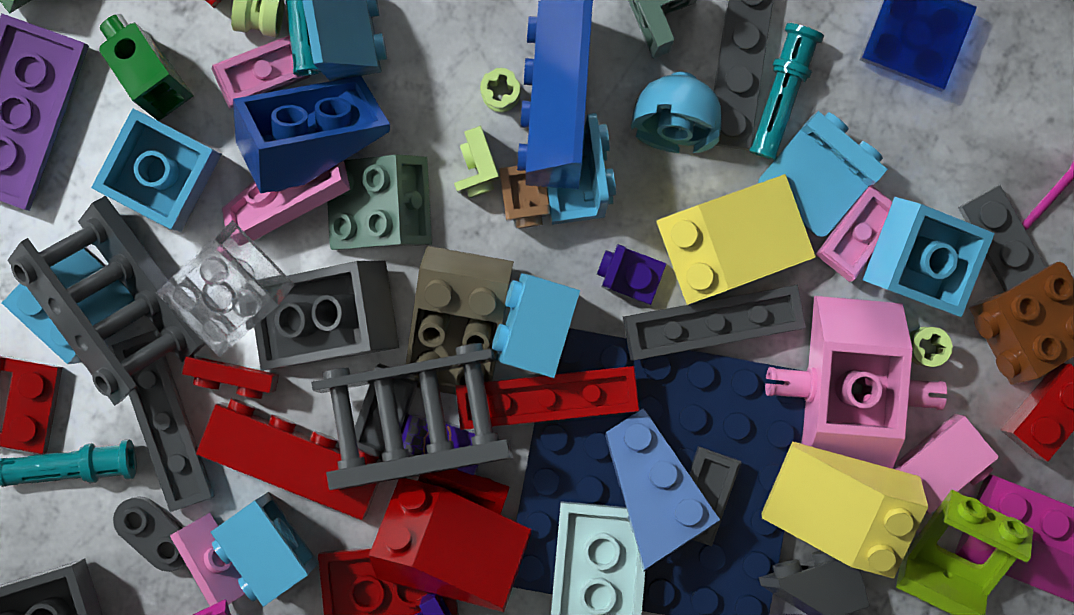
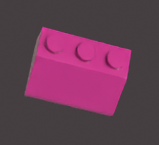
(1052, 541)

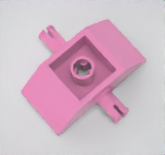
(864, 345)

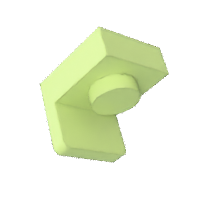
(477, 154)

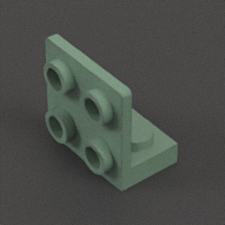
(384, 204)

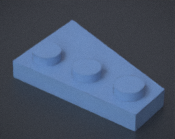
(658, 492)

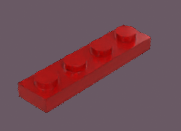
(555, 398)

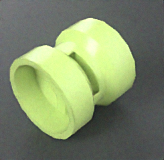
(258, 15)

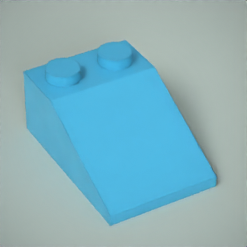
(344, 37)

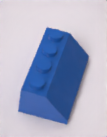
(558, 93)

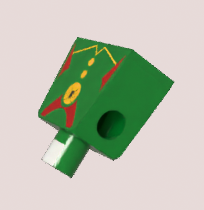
(142, 68)

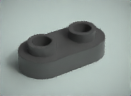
(149, 537)

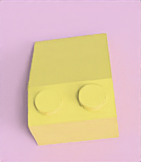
(735, 239)
(847, 507)

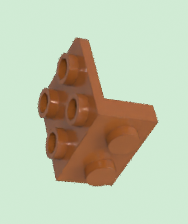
(1030, 324)

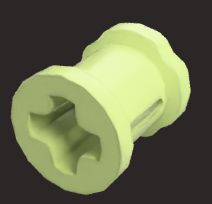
(493, 78)
(938, 338)

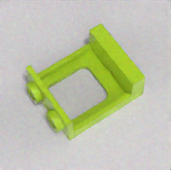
(951, 580)

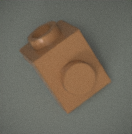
(523, 202)

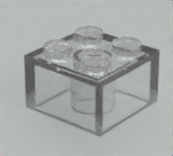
(226, 288)

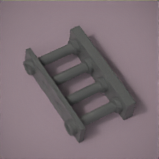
(127, 263)
(396, 459)

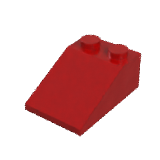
(448, 546)

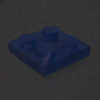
(918, 39)

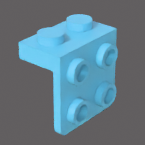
(826, 171)
(596, 182)

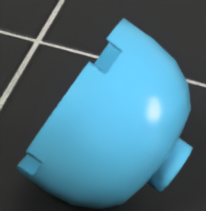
(677, 112)

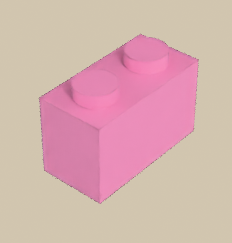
(949, 460)

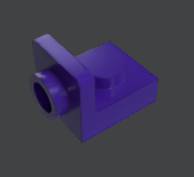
(631, 273)

